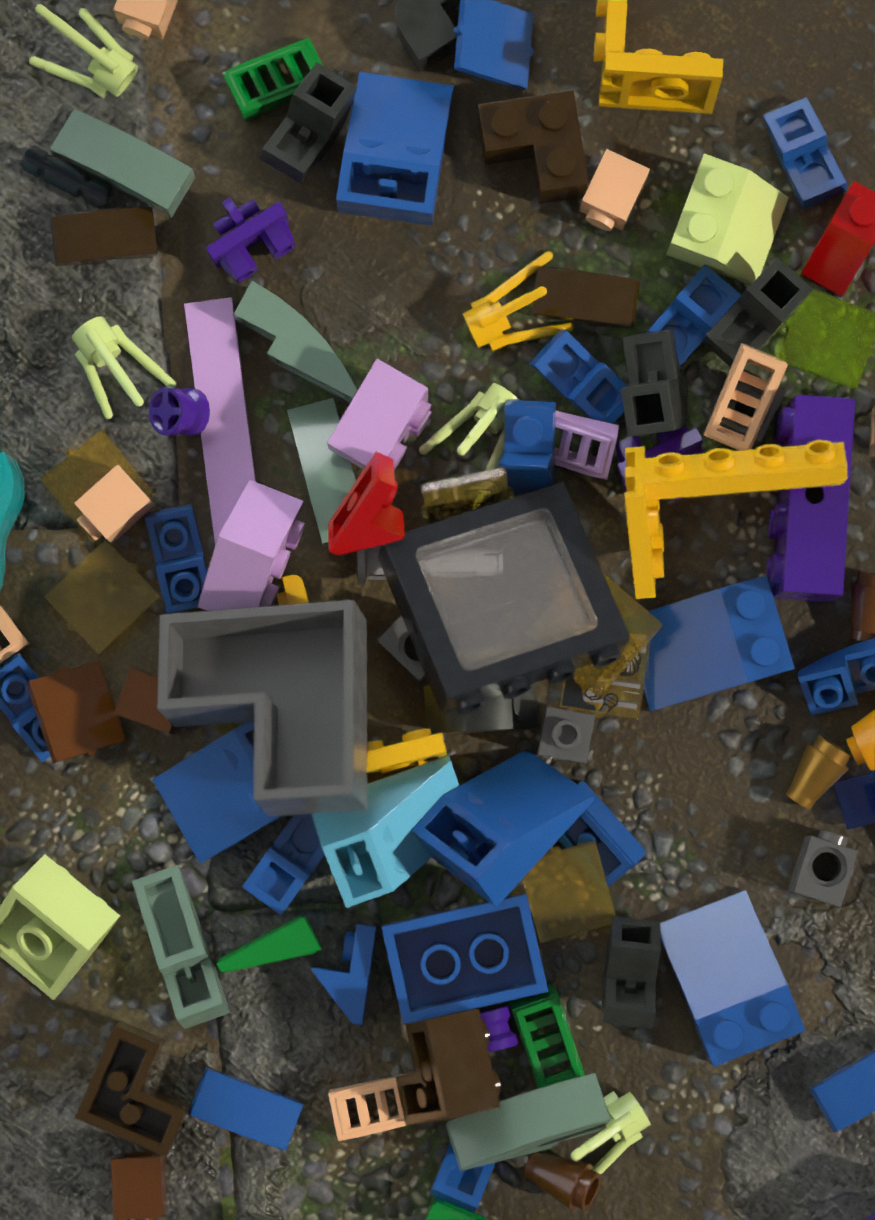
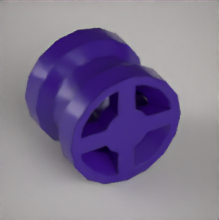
(179, 411)
(498, 1026)

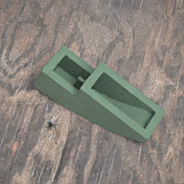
(124, 162)
(295, 341)
(325, 472)
(180, 947)
(529, 1122)

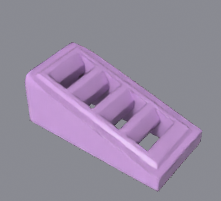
(588, 429)

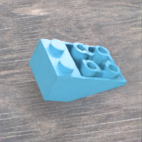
(375, 847)

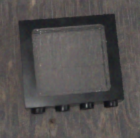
(504, 599)

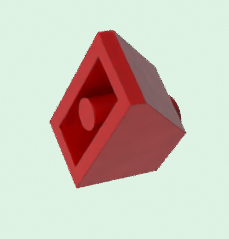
(844, 242)

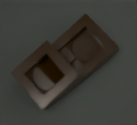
(103, 236)
(586, 298)

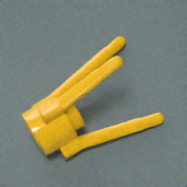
(489, 321)

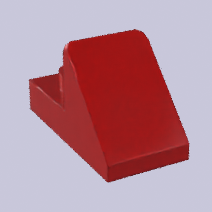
(365, 514)

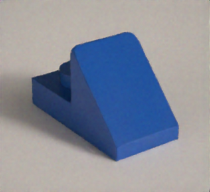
(529, 445)
(351, 986)

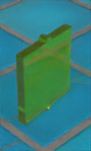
(830, 339)

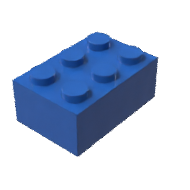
(464, 958)

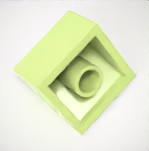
(728, 220)
(51, 926)

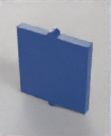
(494, 42)

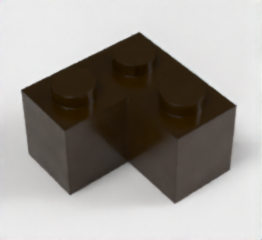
(538, 129)
(451, 1069)
(119, 1093)

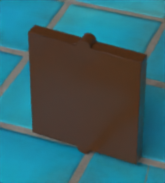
(75, 711)

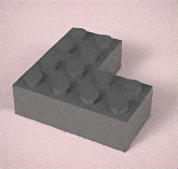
(292, 674)

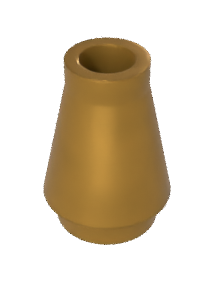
(818, 770)

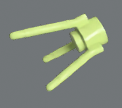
(111, 69)
(99, 345)
(489, 416)
(625, 1124)

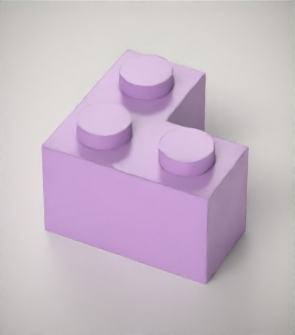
(381, 416)
(252, 550)

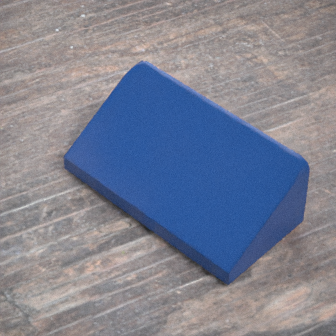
(615, 844)

